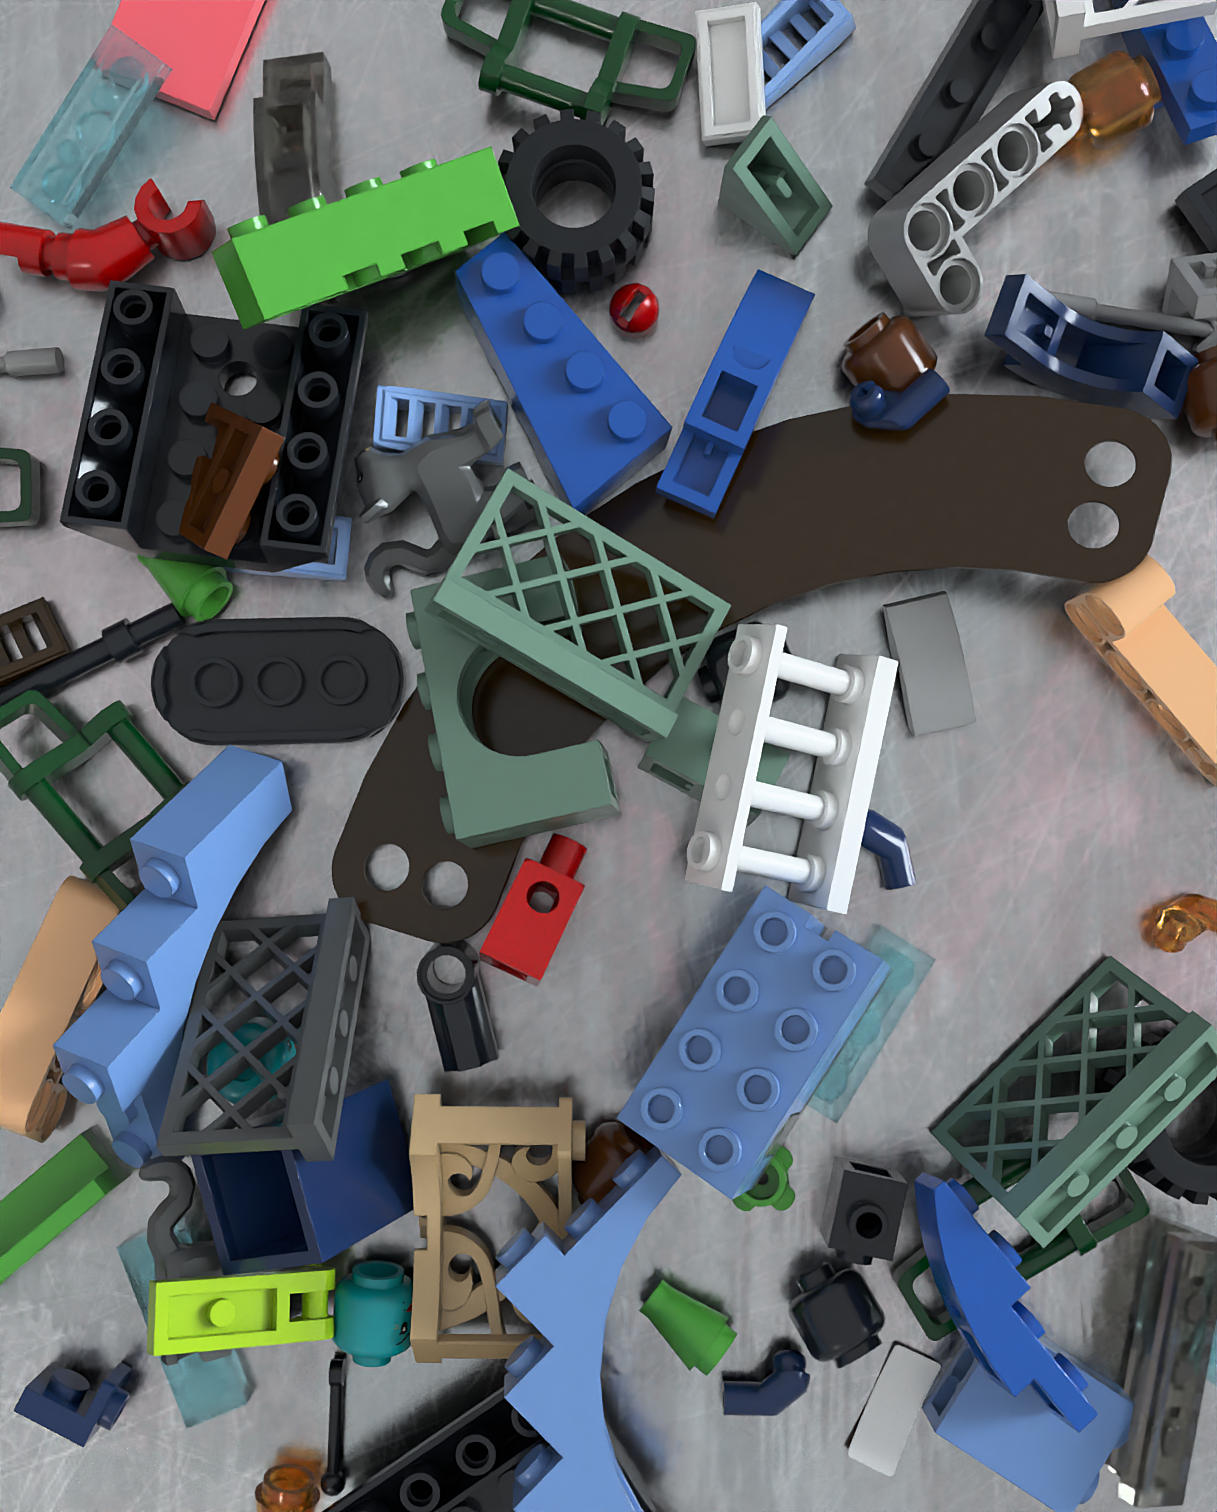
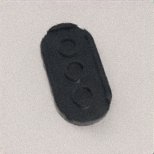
(279, 681)

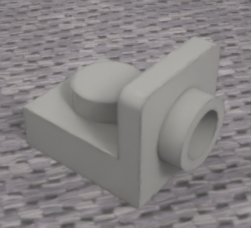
(1192, 287)

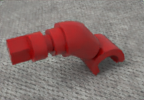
(113, 250)

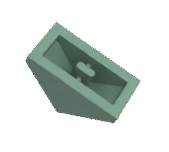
(773, 188)

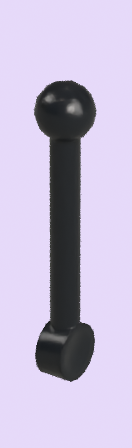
(333, 1480)

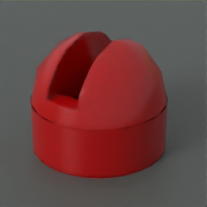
(643, 319)

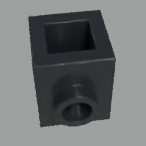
(863, 1211)

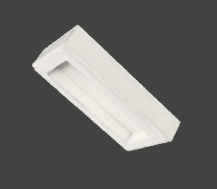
(729, 72)

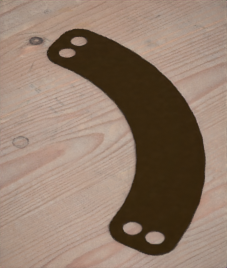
(806, 510)

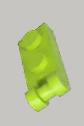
(238, 1310)

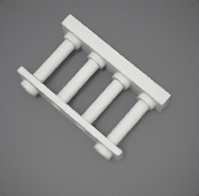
(841, 779)

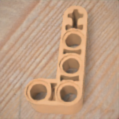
(1154, 656)
(48, 996)

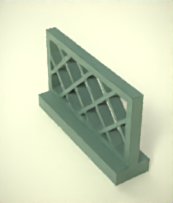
(552, 657)
(1110, 1124)

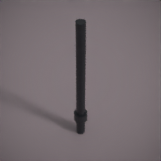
(117, 642)

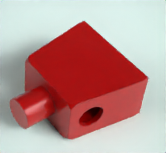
(522, 938)

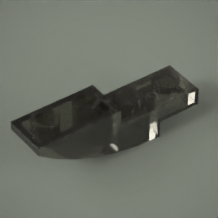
(293, 136)

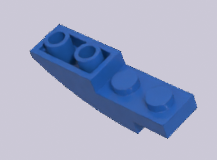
(1186, 71)
(734, 393)
(982, 1295)

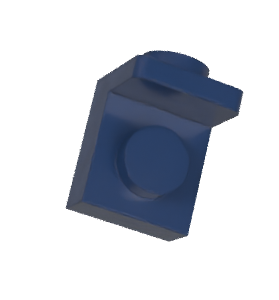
(69, 1407)

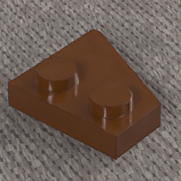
(229, 482)

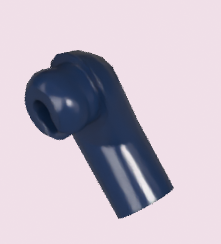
(894, 409)
(892, 849)
(772, 1394)

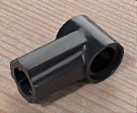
(458, 1010)

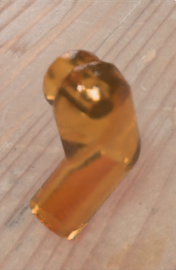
(1184, 921)

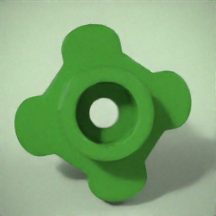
(776, 1191)

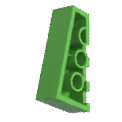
(363, 236)

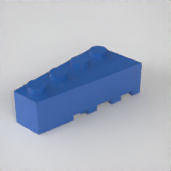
(564, 387)

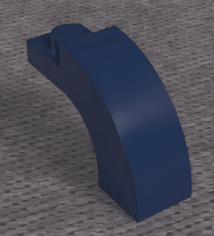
(1085, 357)

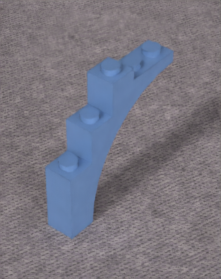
(153, 950)
(556, 1381)

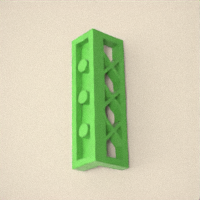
(54, 1199)

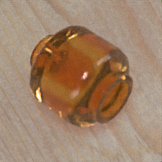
(1116, 98)

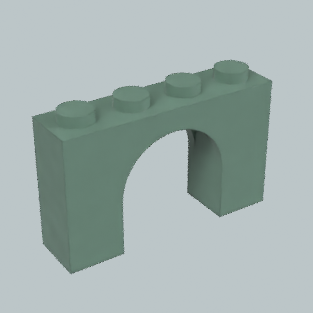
(489, 792)

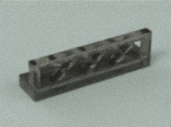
(1168, 1365)

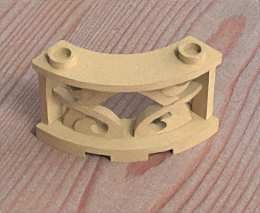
(453, 1142)

